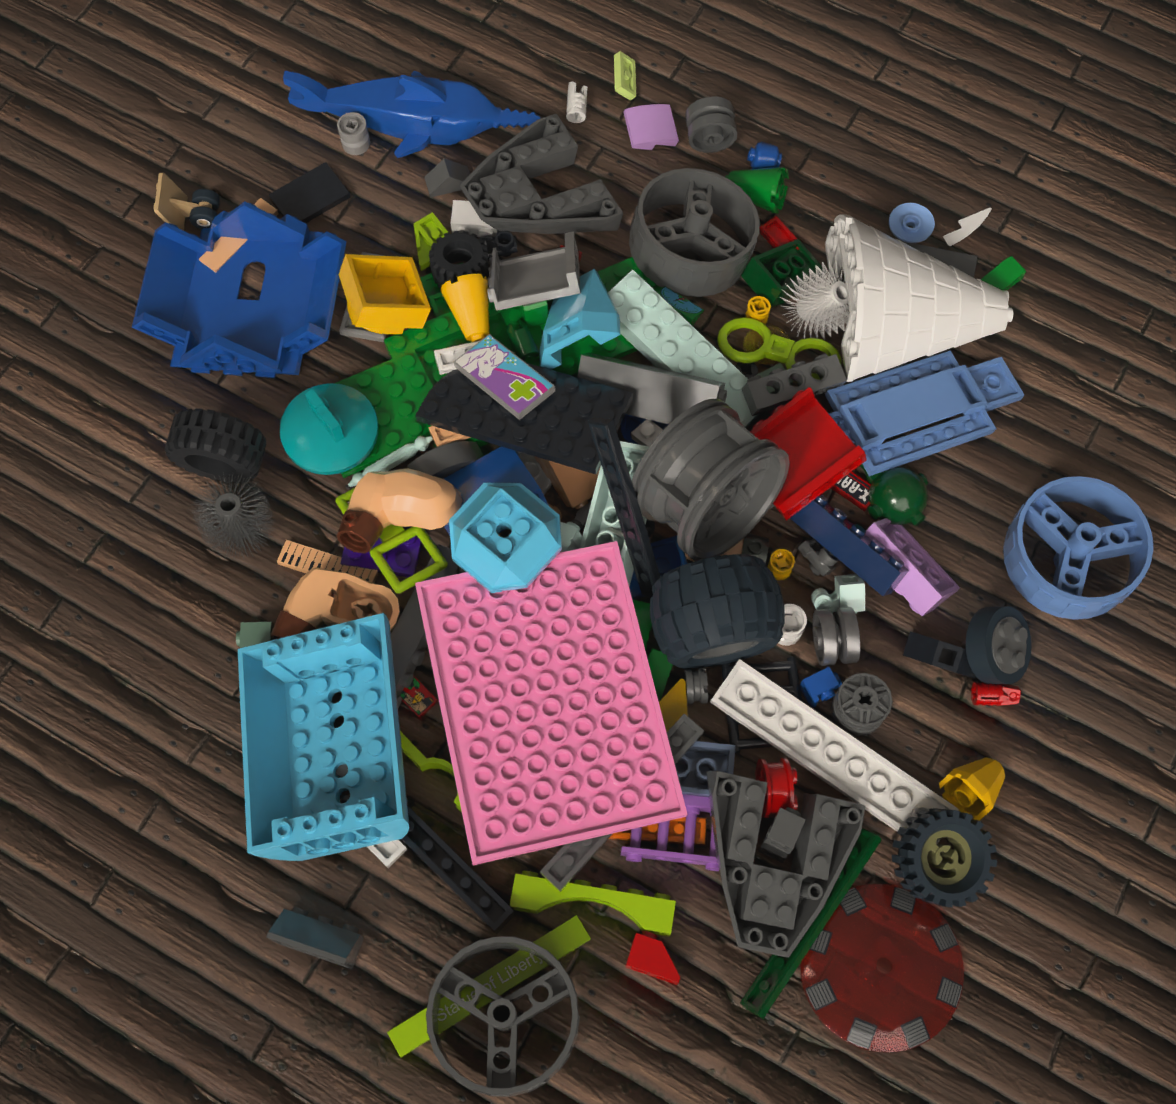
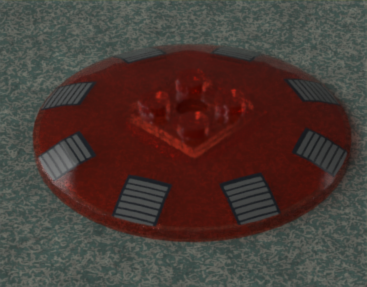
(874, 1007)

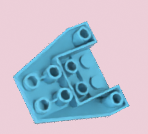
(578, 317)

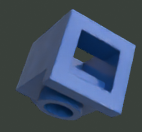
(820, 686)

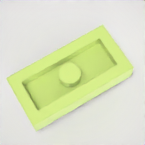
(625, 75)

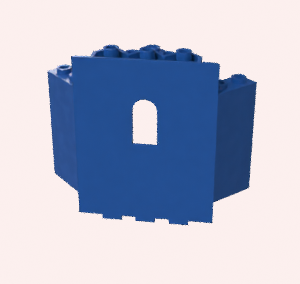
(201, 308)

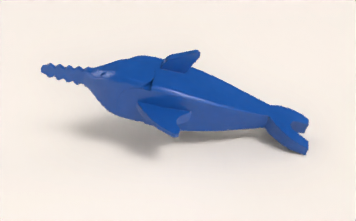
(409, 108)

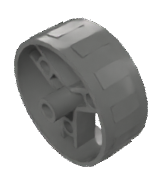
(669, 248)
(451, 983)

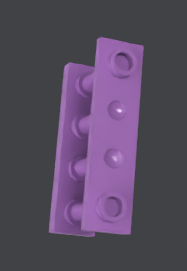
(694, 806)

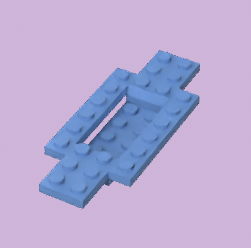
(917, 397)

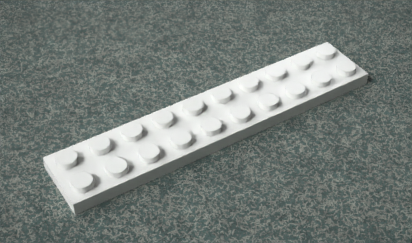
(824, 748)

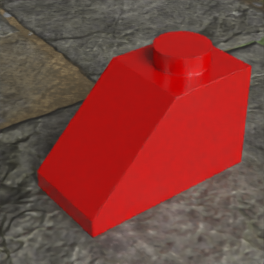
(651, 958)

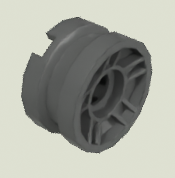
(696, 685)

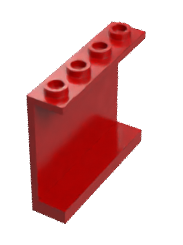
(816, 450)

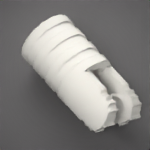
(576, 103)

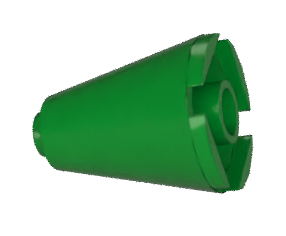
(763, 186)

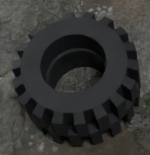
(458, 248)

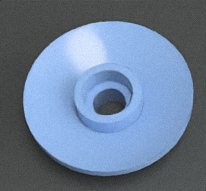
(911, 215)

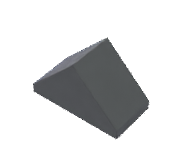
(446, 178)

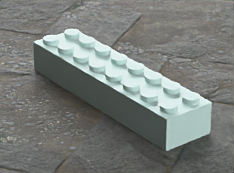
(673, 342)

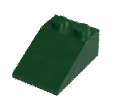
(774, 268)

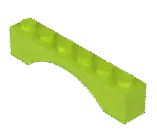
(649, 913)

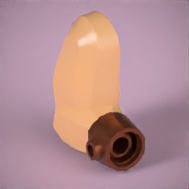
(397, 499)

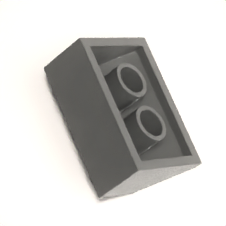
(317, 937)

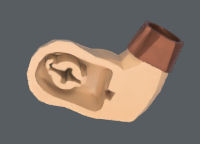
(332, 599)

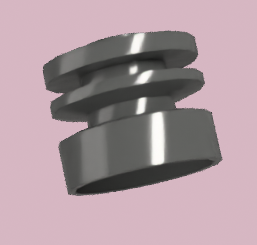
(858, 718)

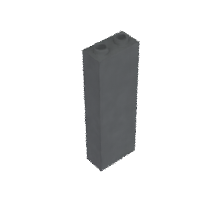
(656, 392)

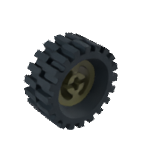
(965, 866)

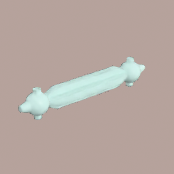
(394, 459)

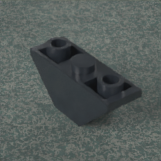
(937, 654)

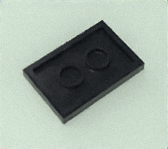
(310, 194)

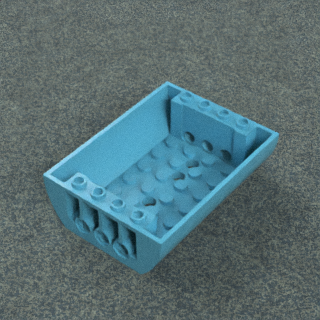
(295, 749)

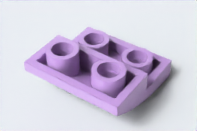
(651, 126)

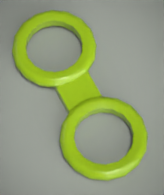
(774, 346)

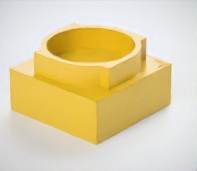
(383, 293)

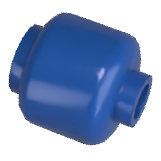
(764, 156)

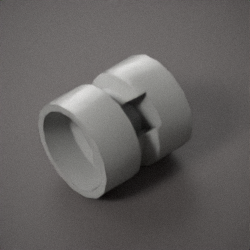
(353, 133)

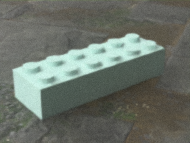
(602, 521)

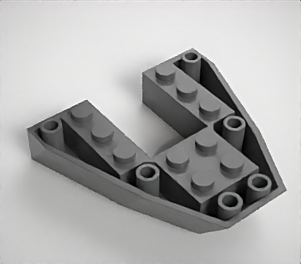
(509, 202)
(770, 905)

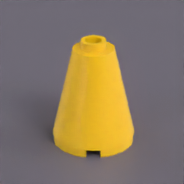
(469, 305)

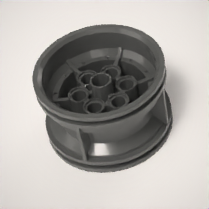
(709, 479)

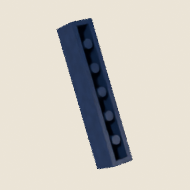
(851, 545)

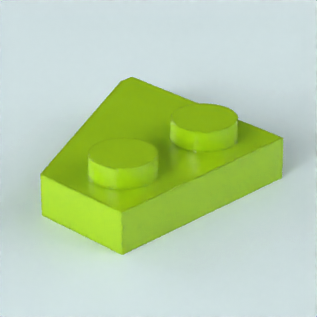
(426, 233)

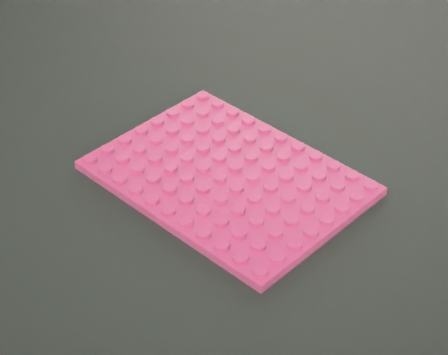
(549, 706)

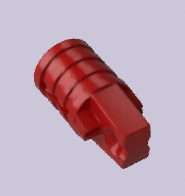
(994, 694)

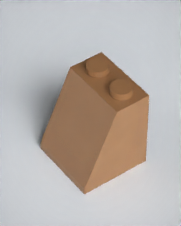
(570, 483)

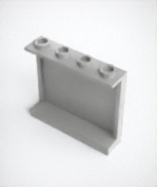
(534, 276)

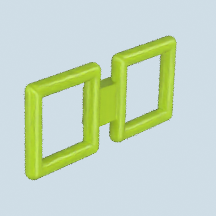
(391, 538)

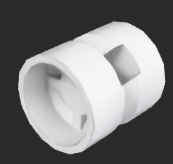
(794, 624)

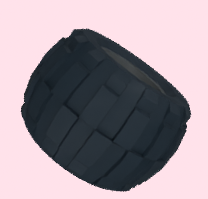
(717, 611)

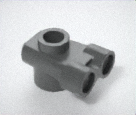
(821, 559)

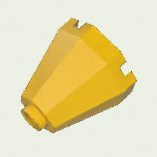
(974, 786)

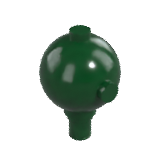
(898, 496)

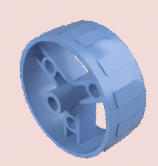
(1129, 532)

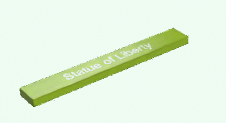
(498, 979)

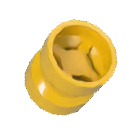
(758, 309)
(783, 559)

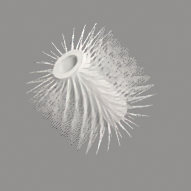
(821, 302)

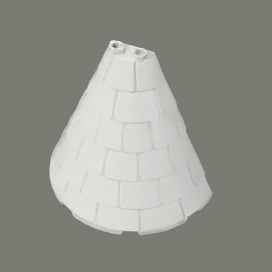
(905, 300)

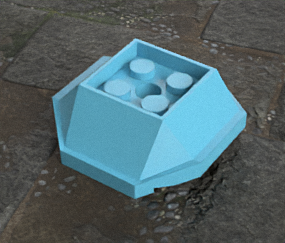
(511, 560)

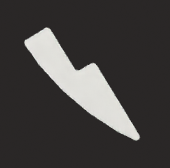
(967, 225)

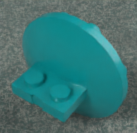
(329, 429)

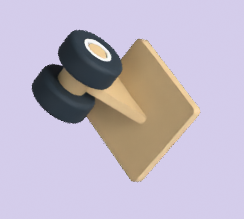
(173, 207)

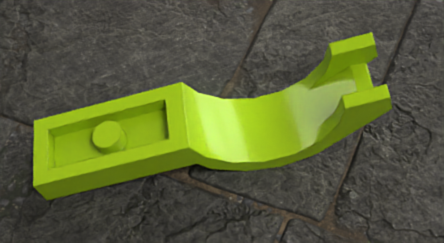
(426, 763)

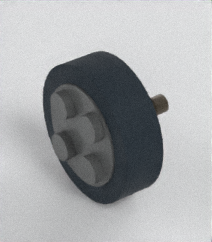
(998, 645)

